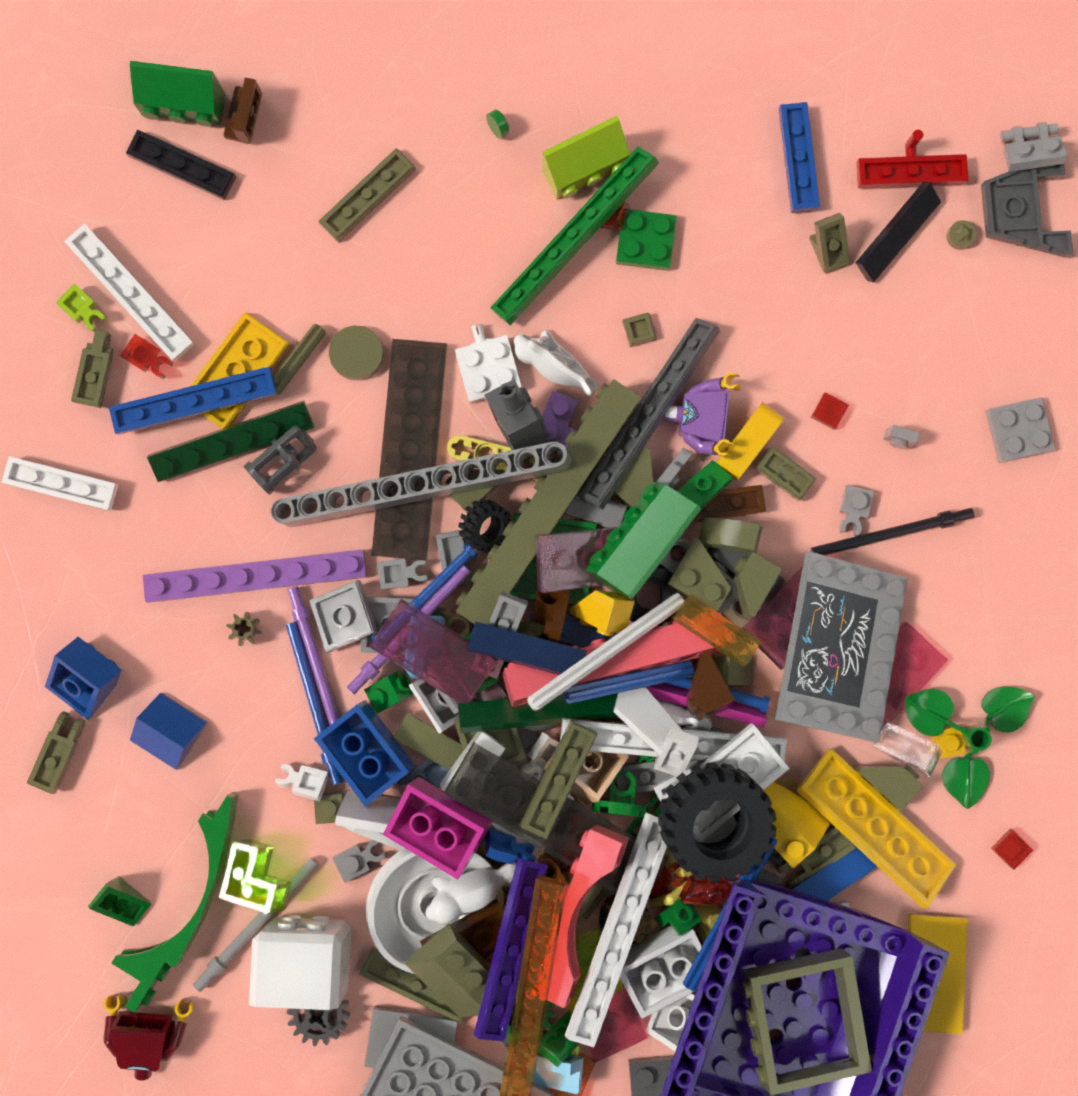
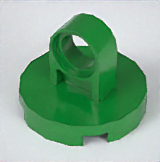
(621, 802)

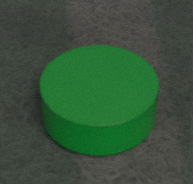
(497, 123)

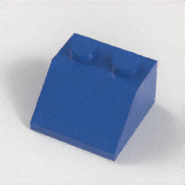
(82, 677)

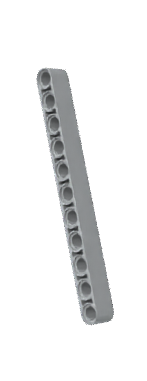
(406, 485)

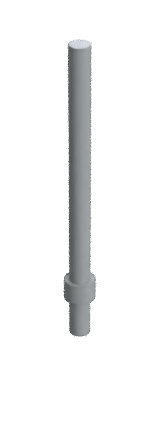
(219, 964)

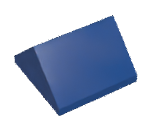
(167, 730)

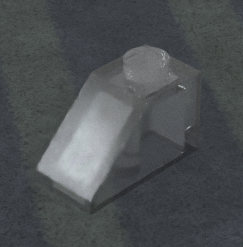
(909, 748)

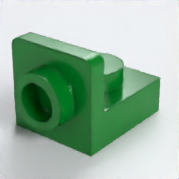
(680, 916)

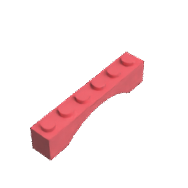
(600, 855)

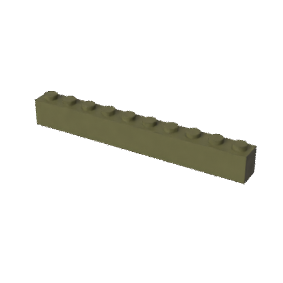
(549, 503)

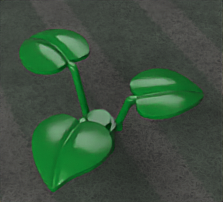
(932, 708)

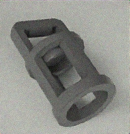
(287, 453)

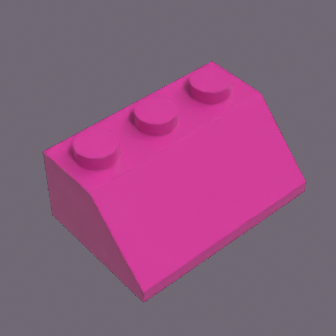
(437, 827)

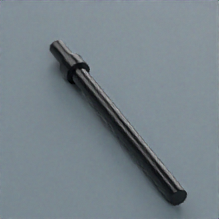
(942, 520)

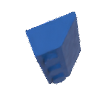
(364, 752)

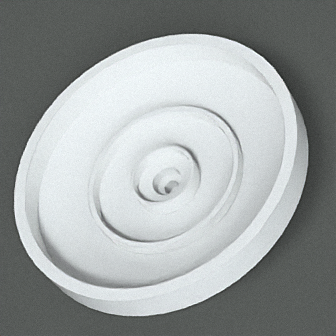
(400, 900)

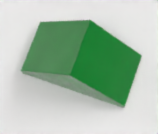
(120, 902)

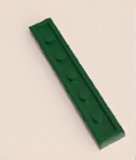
(501, 715)

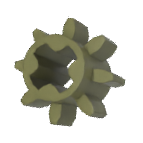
(247, 635)

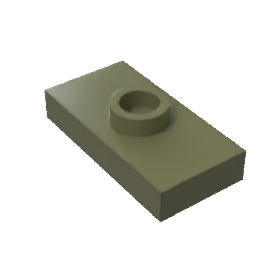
(785, 473)

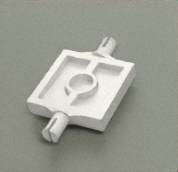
(486, 364)

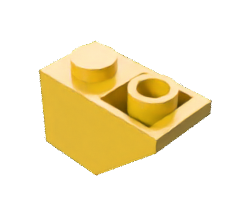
(605, 611)

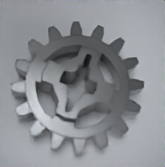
(323, 1022)

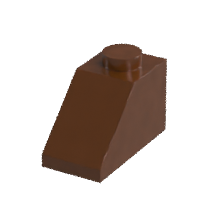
(707, 689)

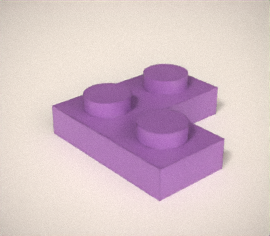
(558, 416)

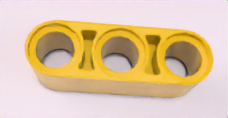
(750, 440)

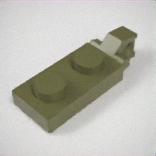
(93, 371)

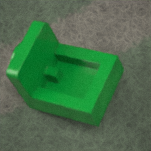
(389, 691)

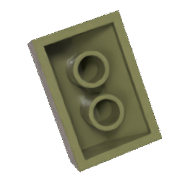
(452, 971)

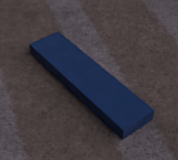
(523, 649)

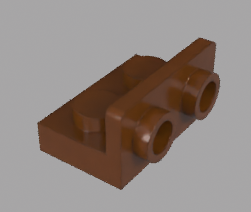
(243, 112)

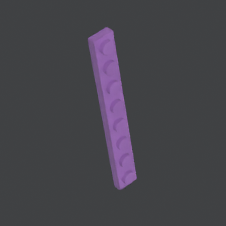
(254, 576)

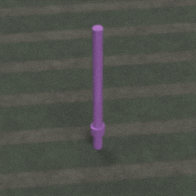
(301, 616)
(371, 669)

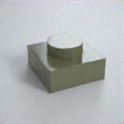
(327, 807)

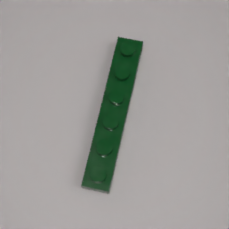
(228, 441)

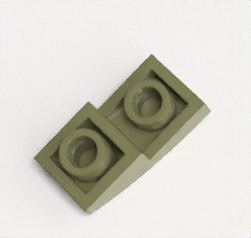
(730, 534)

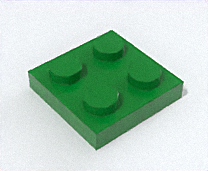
(646, 240)

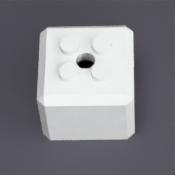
(300, 963)

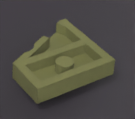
(700, 577)

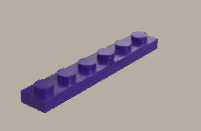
(508, 953)

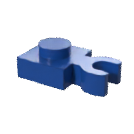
(505, 848)

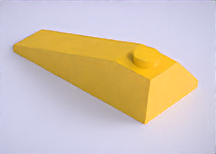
(797, 824)

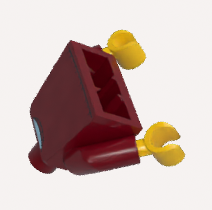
(142, 1039)

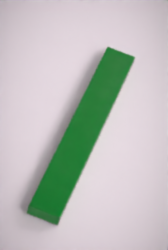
(574, 235)

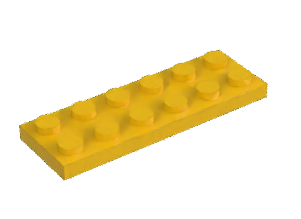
(876, 828)

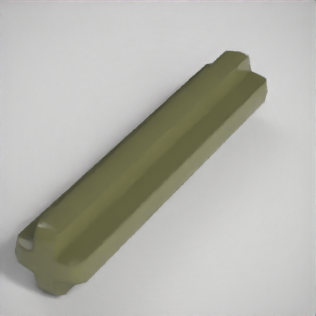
(298, 356)

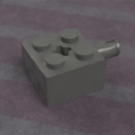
(516, 416)

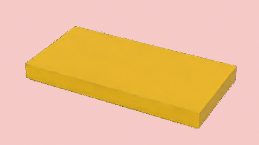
(244, 349)
(951, 935)

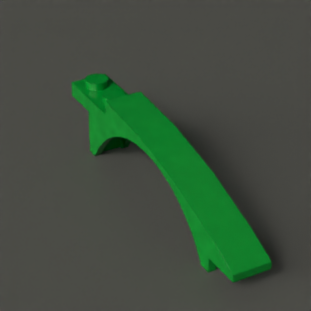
(152, 962)

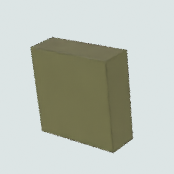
(639, 329)

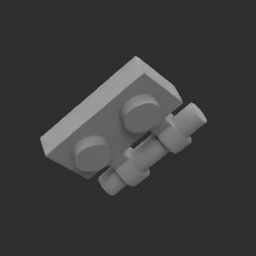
(1033, 153)

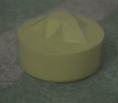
(961, 235)

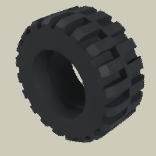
(741, 847)

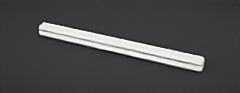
(605, 652)

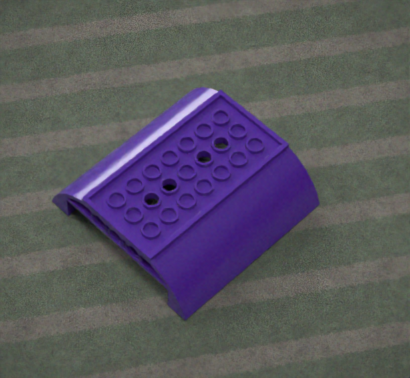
(767, 925)

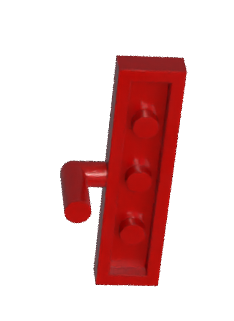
(912, 168)

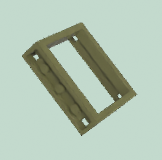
(858, 1060)

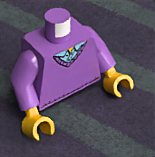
(705, 415)

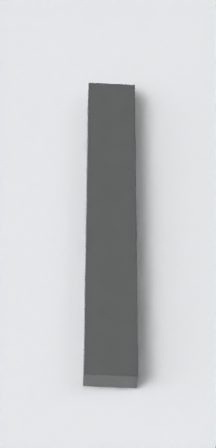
(649, 413)

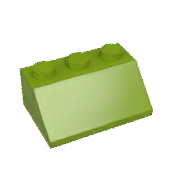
(585, 158)

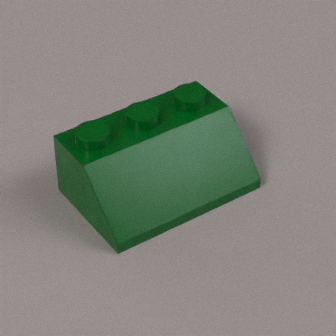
(177, 93)

